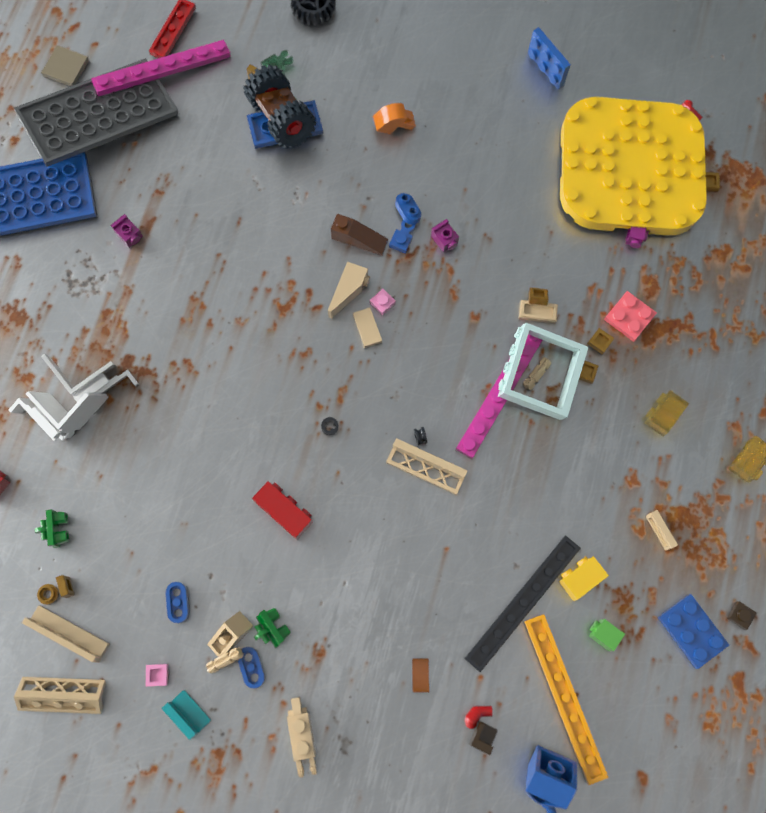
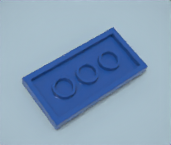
(259, 126)

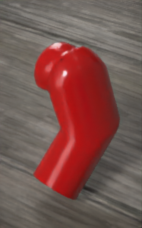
(689, 105)
(475, 714)

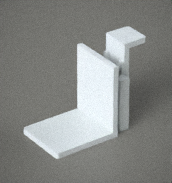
(95, 383)
(52, 415)

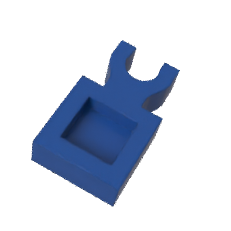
(402, 239)

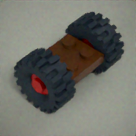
(288, 119)

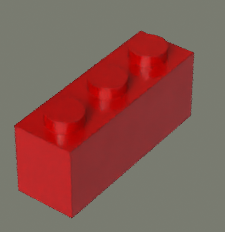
(283, 509)

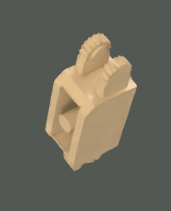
(301, 736)

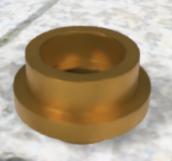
(41, 594)

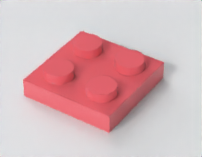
(630, 316)

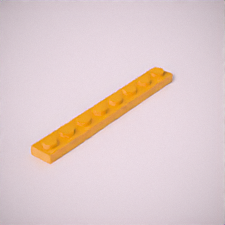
(566, 700)

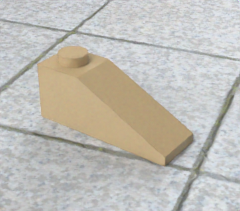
(349, 287)

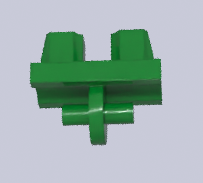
(50, 528)
(267, 629)

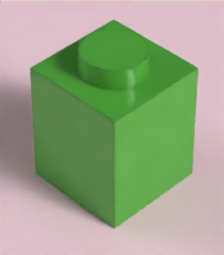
(606, 634)

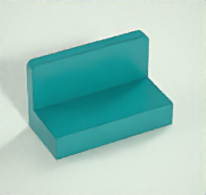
(186, 714)

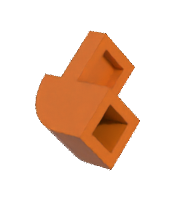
(392, 117)

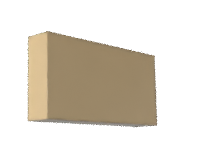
(538, 312)
(367, 327)
(661, 530)

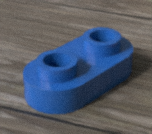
(408, 208)
(177, 602)
(251, 667)

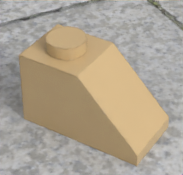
(230, 634)

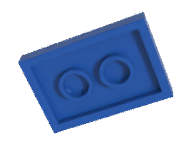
(548, 58)
(693, 631)

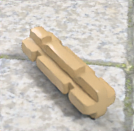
(536, 373)
(224, 660)

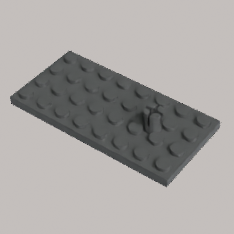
(80, 120)

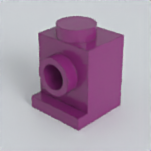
(126, 231)
(636, 236)
(445, 242)

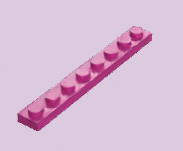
(160, 67)
(493, 404)

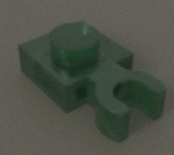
(278, 61)

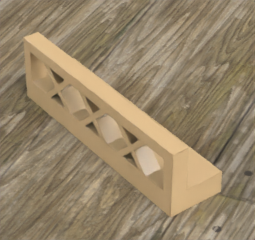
(430, 460)
(67, 634)
(58, 699)

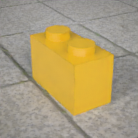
(583, 578)

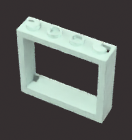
(571, 380)

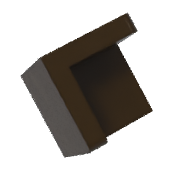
(483, 737)

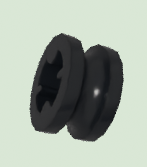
(326, 421)
(420, 436)

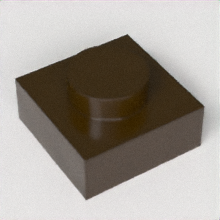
(741, 615)

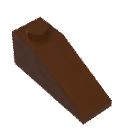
(357, 235)

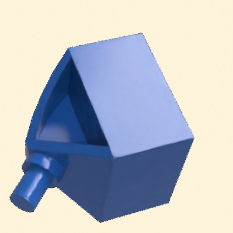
(551, 779)

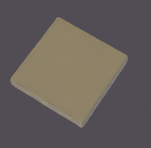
(65, 66)

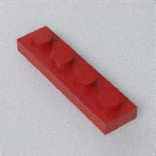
(172, 29)

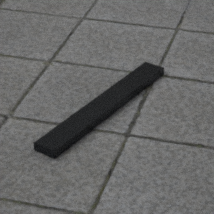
(522, 603)

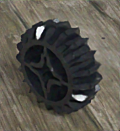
(313, 10)

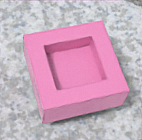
(382, 301)
(157, 675)

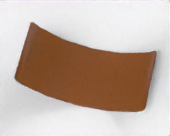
(420, 674)

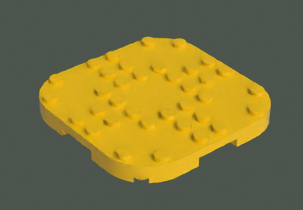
(633, 165)

